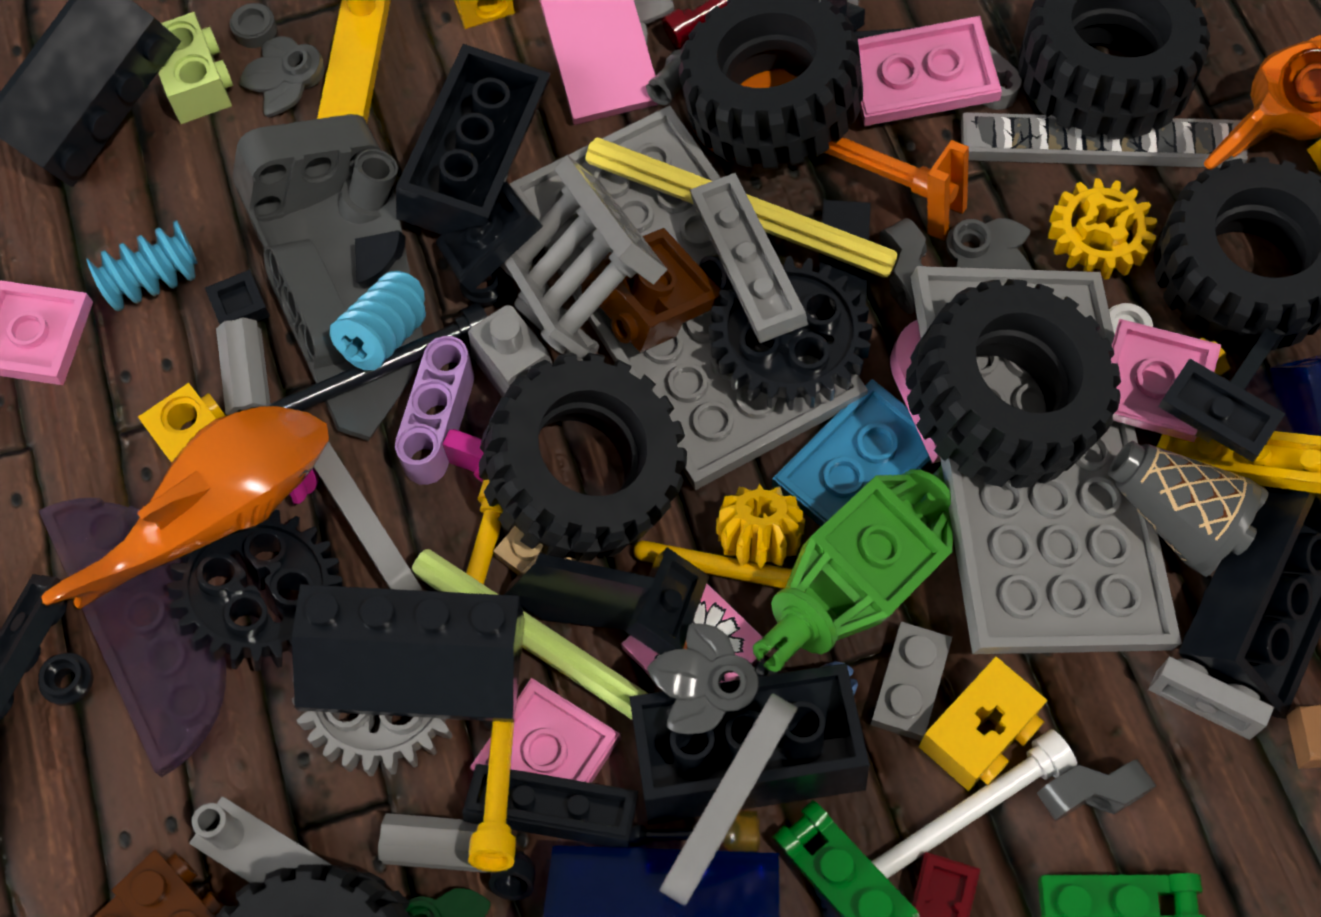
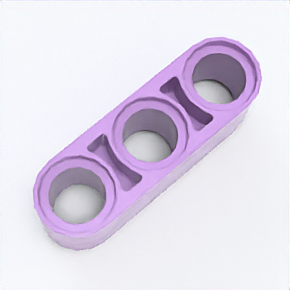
(431, 389)

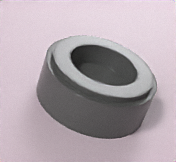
(253, 25)

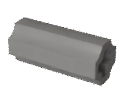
(242, 365)
(426, 842)

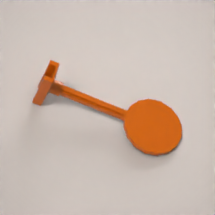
(942, 185)

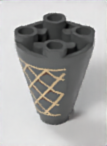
(1189, 503)

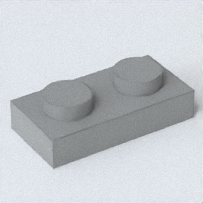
(911, 681)
(1224, 704)

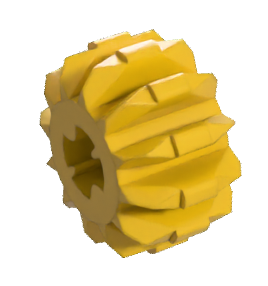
(760, 526)

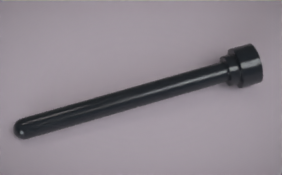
(401, 357)

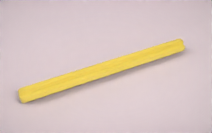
(774, 219)

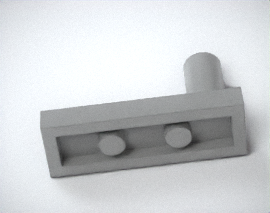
(245, 842)

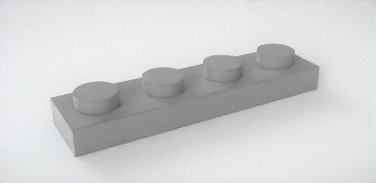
(748, 258)

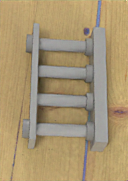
(612, 234)

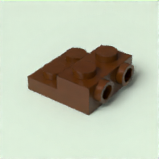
(656, 312)
(161, 889)

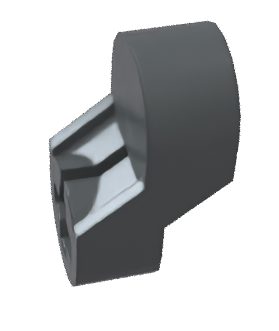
(910, 248)
(1096, 789)

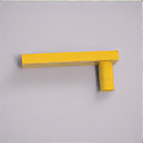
(354, 58)
(1285, 461)

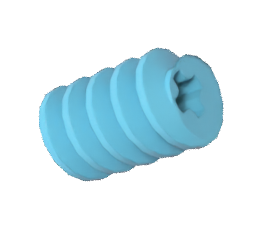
(144, 267)
(379, 320)

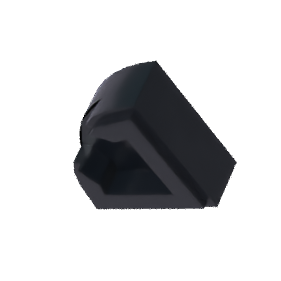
(377, 255)

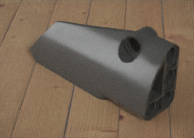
(309, 198)

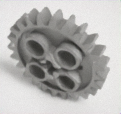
(358, 743)

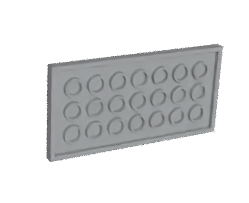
(718, 422)
(1061, 558)

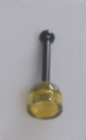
(741, 837)

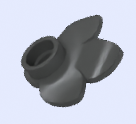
(283, 73)
(995, 243)
(695, 678)

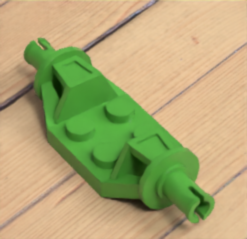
(861, 564)

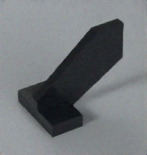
(1223, 407)
(649, 607)

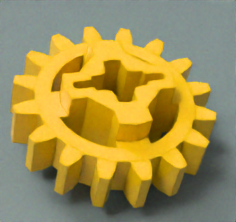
(1102, 228)

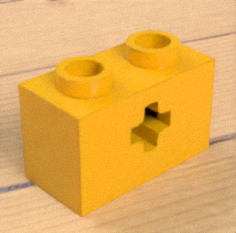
(995, 696)

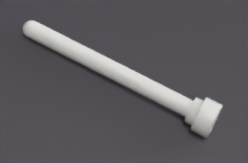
(1047, 758)

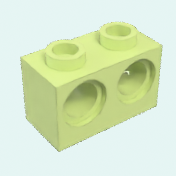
(191, 75)

